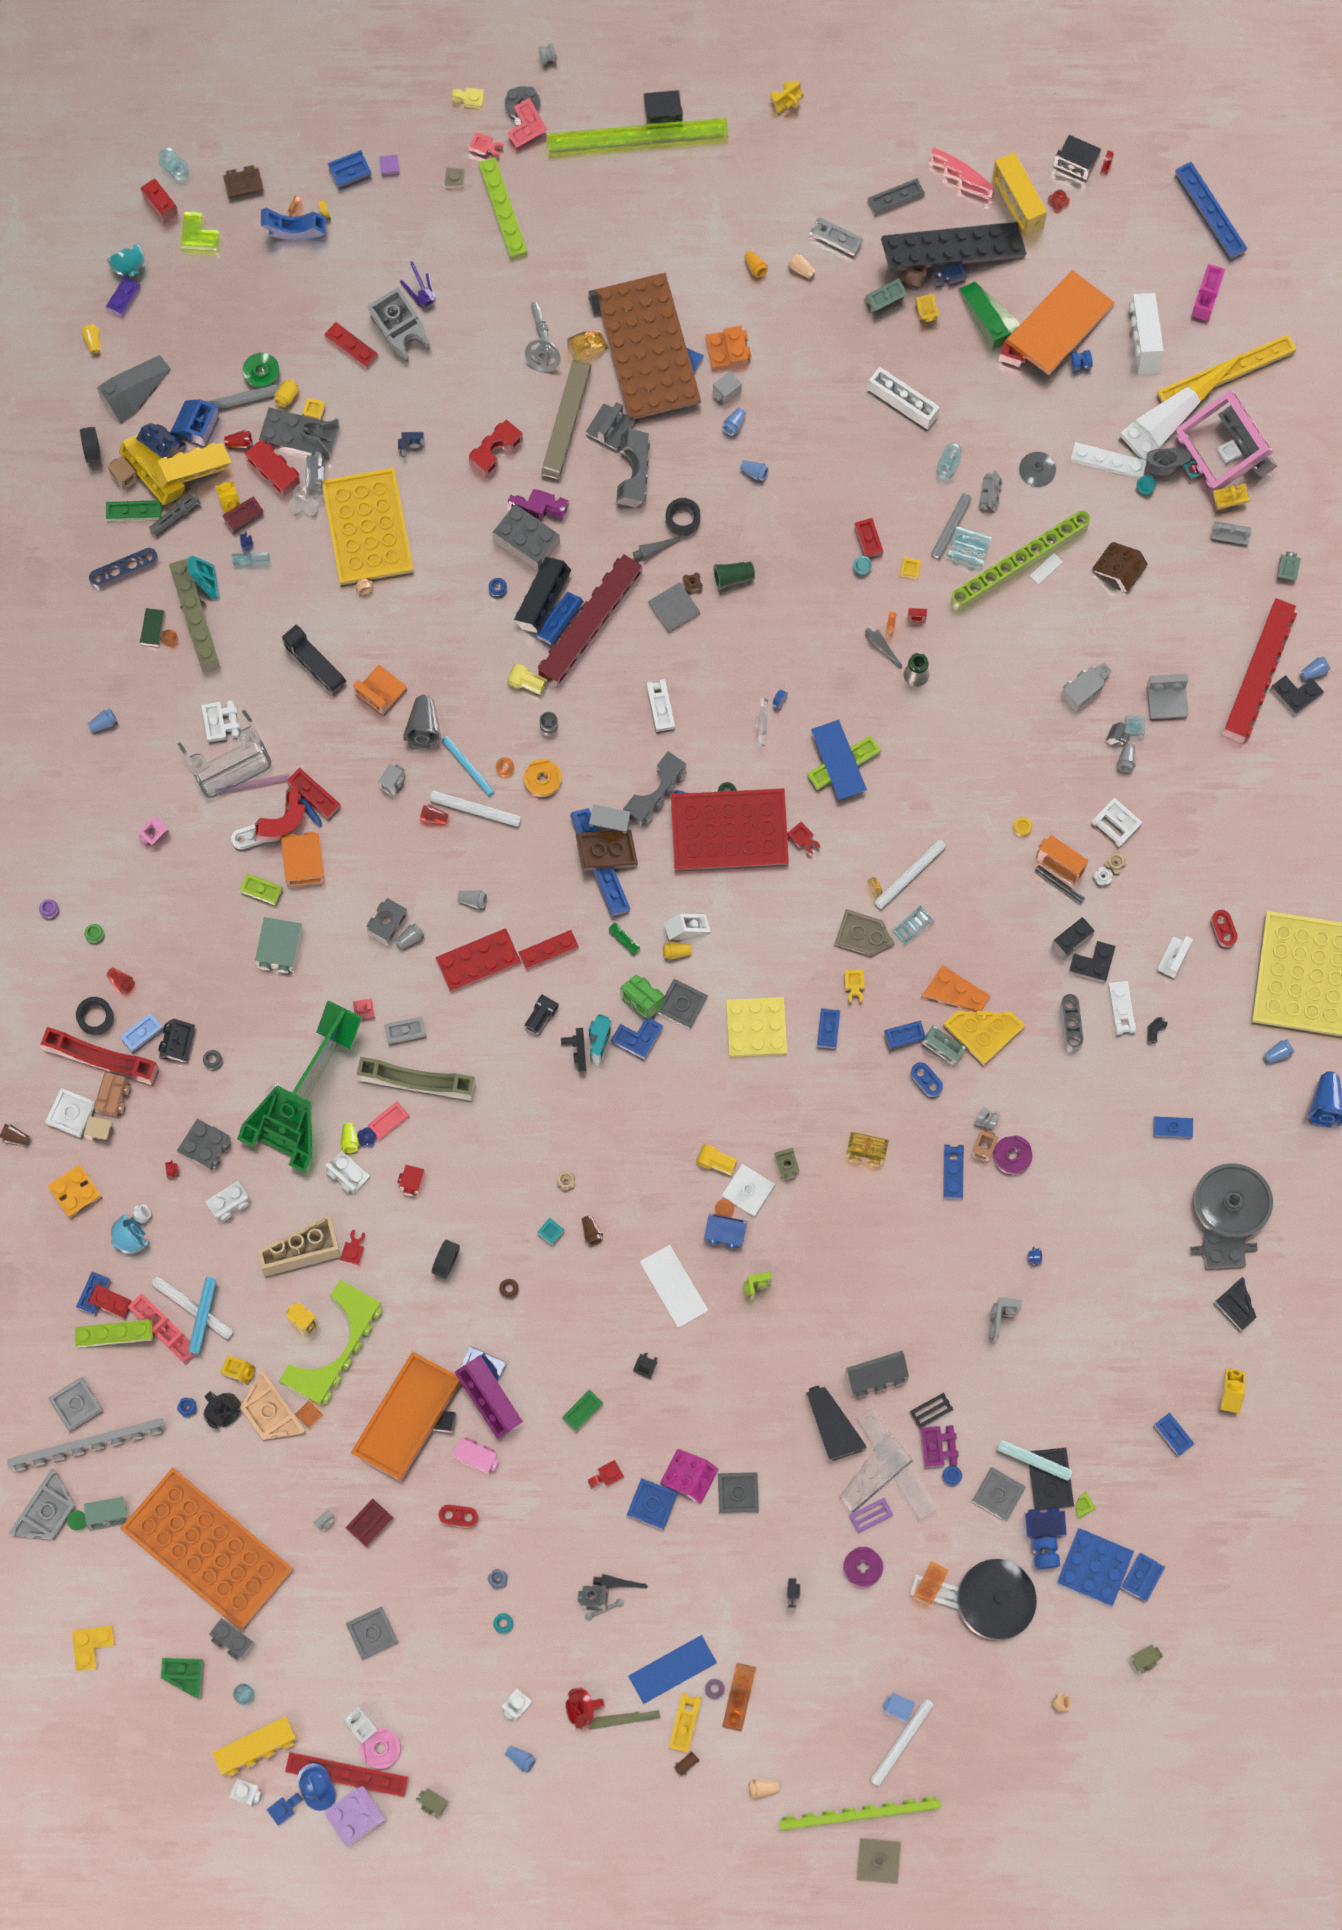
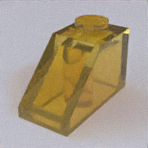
(586, 344)

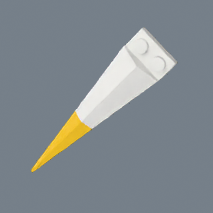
(1159, 423)

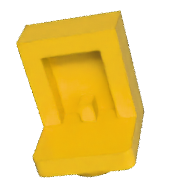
(927, 307)
(227, 496)

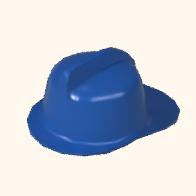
(316, 1787)

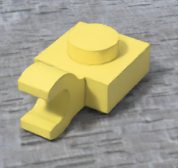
(472, 97)

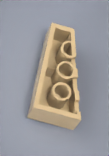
(301, 1248)

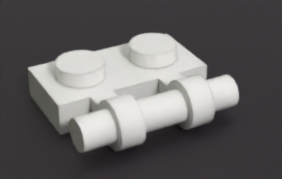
(214, 721)

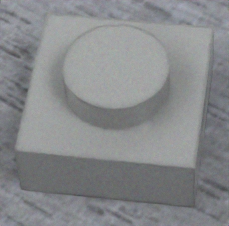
(324, 1520)

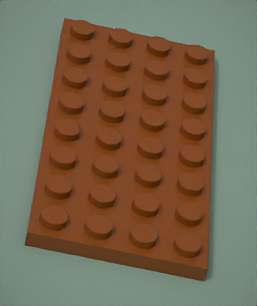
(648, 346)

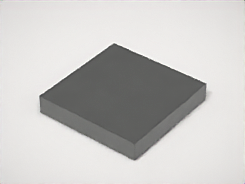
(682, 1004)
(738, 1493)

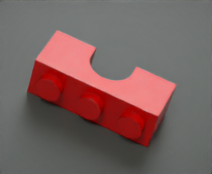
(504, 436)

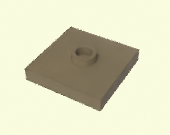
(878, 1860)

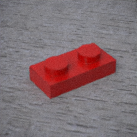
(868, 537)
(109, 1301)

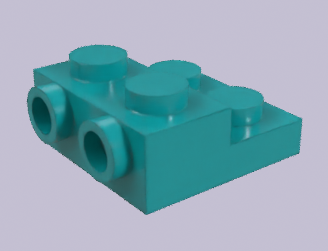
(599, 1032)

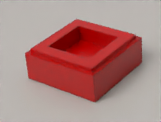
(917, 615)

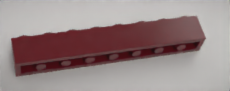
(590, 620)

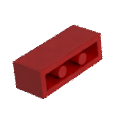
(272, 467)

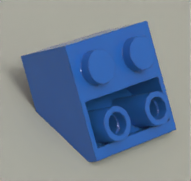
(195, 421)

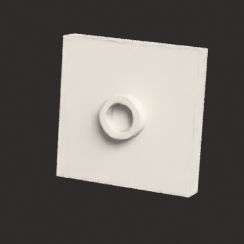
(70, 1112)
(748, 1190)

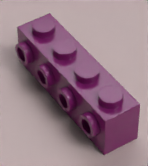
(488, 1396)

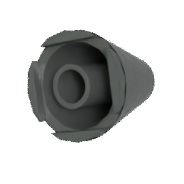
(422, 724)

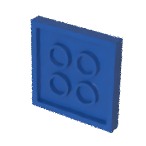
(1095, 1567)

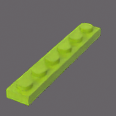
(502, 208)

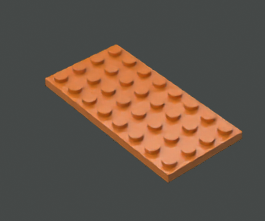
(207, 1549)

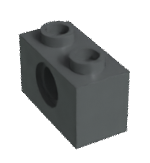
(386, 932)

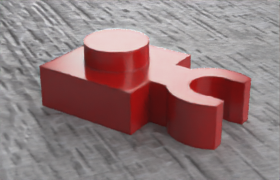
(802, 837)
(353, 1252)

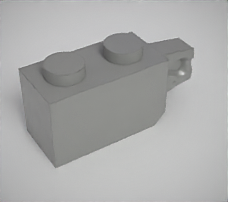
(1086, 686)

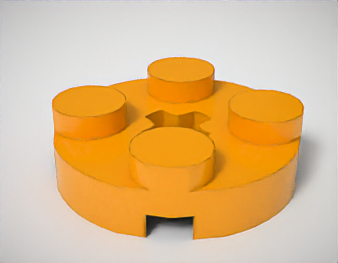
(539, 788)

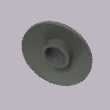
(1033, 475)

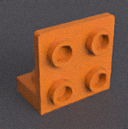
(380, 689)

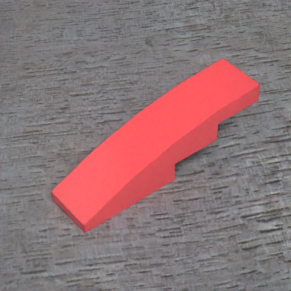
(967, 176)
(162, 1328)

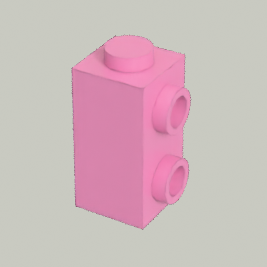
(475, 1456)

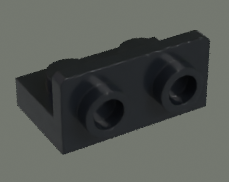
(176, 1040)

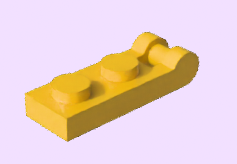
(684, 1723)

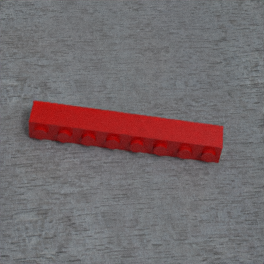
(1259, 670)

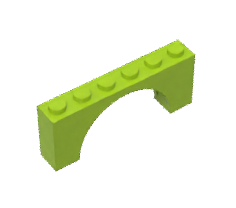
(317, 1383)

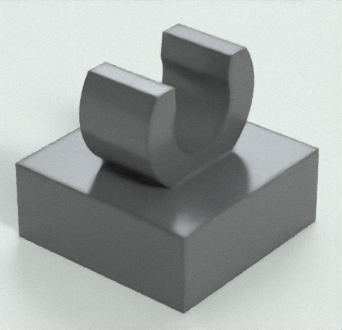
(1117, 734)

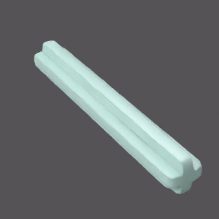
(1034, 1460)

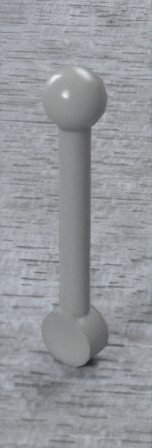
(588, 1616)

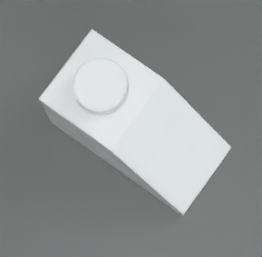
(686, 926)

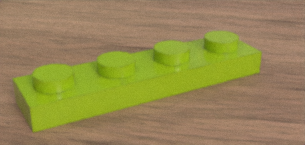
(861, 751)
(113, 1333)

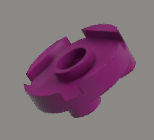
(1023, 1150)
(871, 1559)

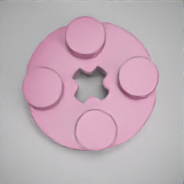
(389, 1756)

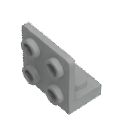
(1168, 696)
(1008, 1308)

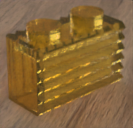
(867, 1149)

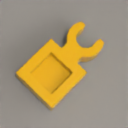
(854, 981)

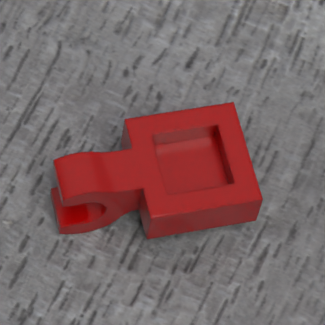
(608, 1473)

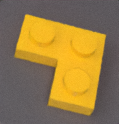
(85, 1643)

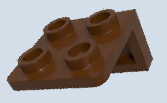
(1121, 564)

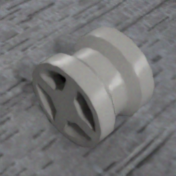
(547, 54)

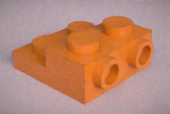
(728, 348)

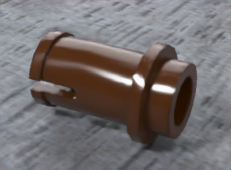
(686, 1764)

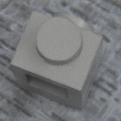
(392, 779)

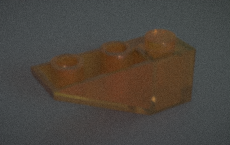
(739, 1696)

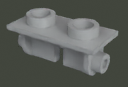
(315, 472)
(992, 484)
(1231, 533)

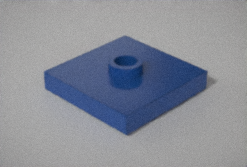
(652, 1504)

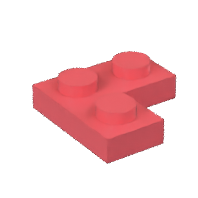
(531, 124)

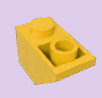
(1233, 1390)

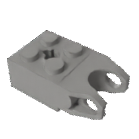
(401, 327)

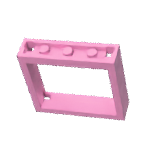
(1263, 452)

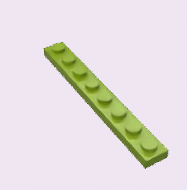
(850, 1814)

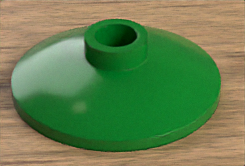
(257, 363)

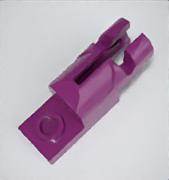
(540, 503)

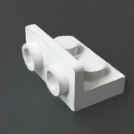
(1174, 956)
(347, 1172)
(228, 1201)

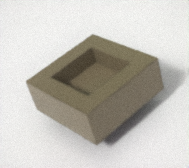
(454, 178)

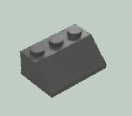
(877, 1374)

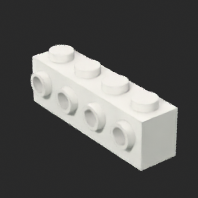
(903, 398)

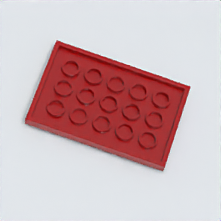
(729, 829)

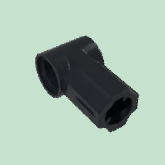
(543, 1010)

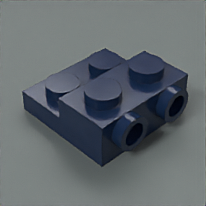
(160, 440)

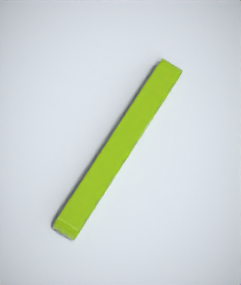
(1014, 566)

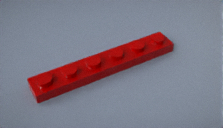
(352, 1775)

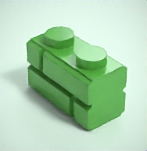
(642, 996)

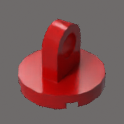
(581, 1707)

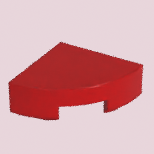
(1107, 162)

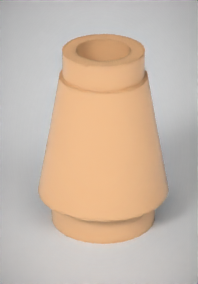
(801, 266)
(762, 1788)

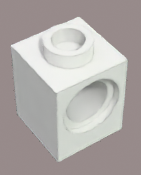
(360, 1725)

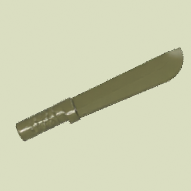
(612, 1720)

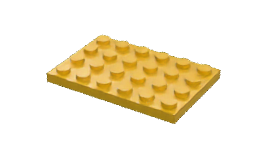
(367, 526)

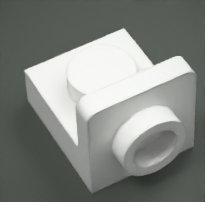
(515, 1705)
(245, 1793)

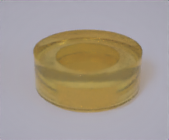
(874, 886)

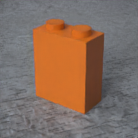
(302, 859)
(1061, 859)

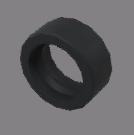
(90, 444)
(685, 529)
(97, 1030)
(445, 1259)

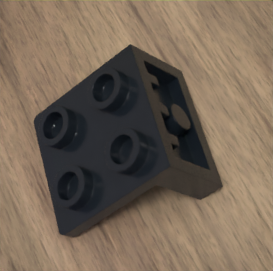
(663, 107)
(1077, 157)

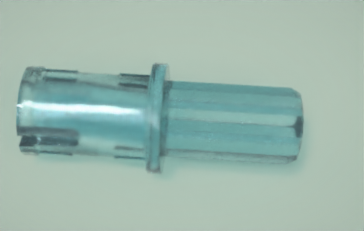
(250, 558)

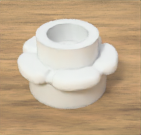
(1103, 871)
(141, 1213)

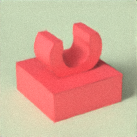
(364, 1008)

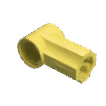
(521, 677)

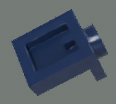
(410, 439)

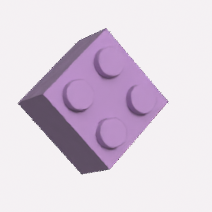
(354, 1816)

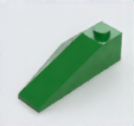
(990, 316)

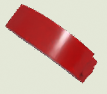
(274, 829)

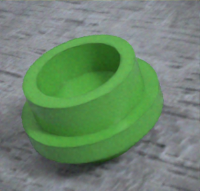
(94, 933)

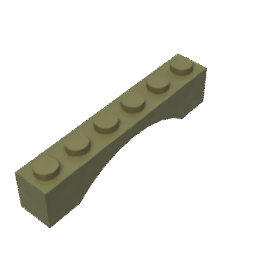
(194, 615)
(390, 1075)

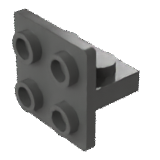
(609, 425)

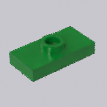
(582, 1410)

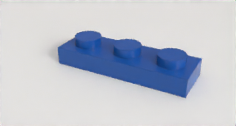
(560, 617)

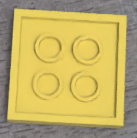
(756, 1027)

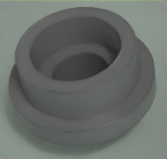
(209, 1054)

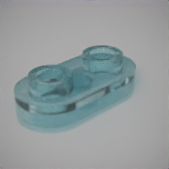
(174, 165)
(949, 462)

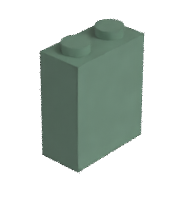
(278, 945)

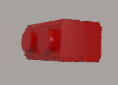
(159, 200)

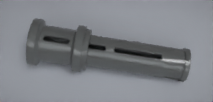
(181, 508)

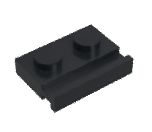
(793, 1592)

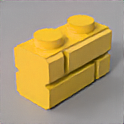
(301, 1319)

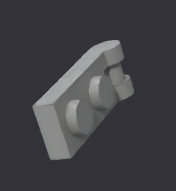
(836, 236)

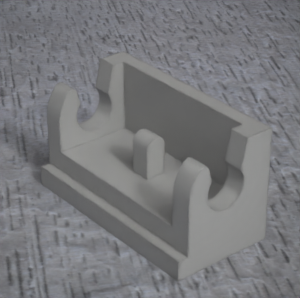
(609, 818)

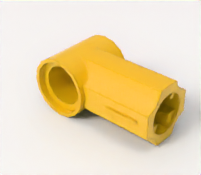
(710, 1158)

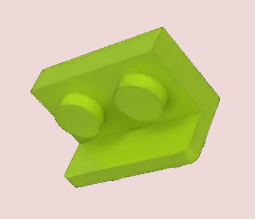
(758, 1281)

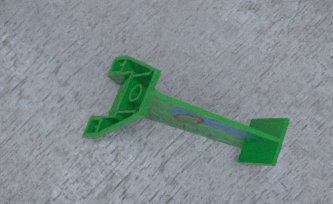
(286, 1116)

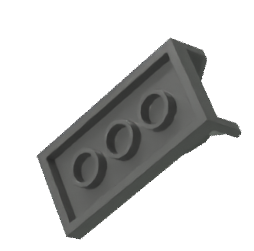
(299, 433)

